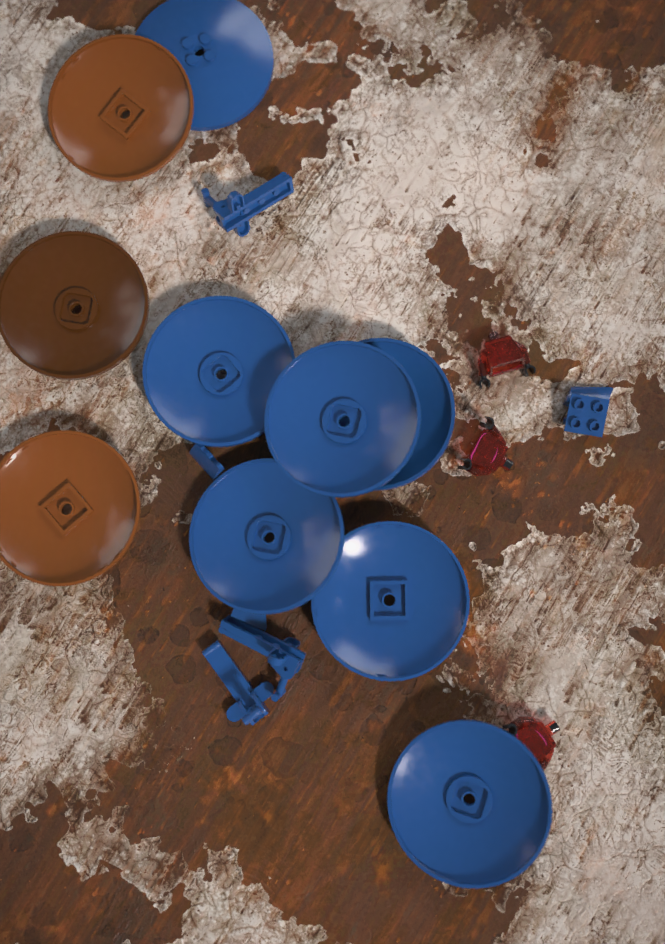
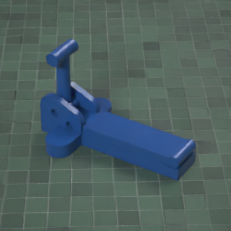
(238, 209)
(282, 655)
(250, 700)

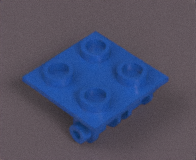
(586, 415)

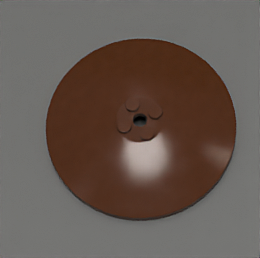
(53, 279)

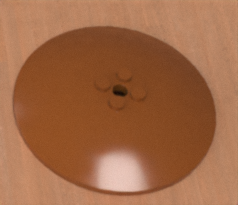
(101, 84)
(59, 471)

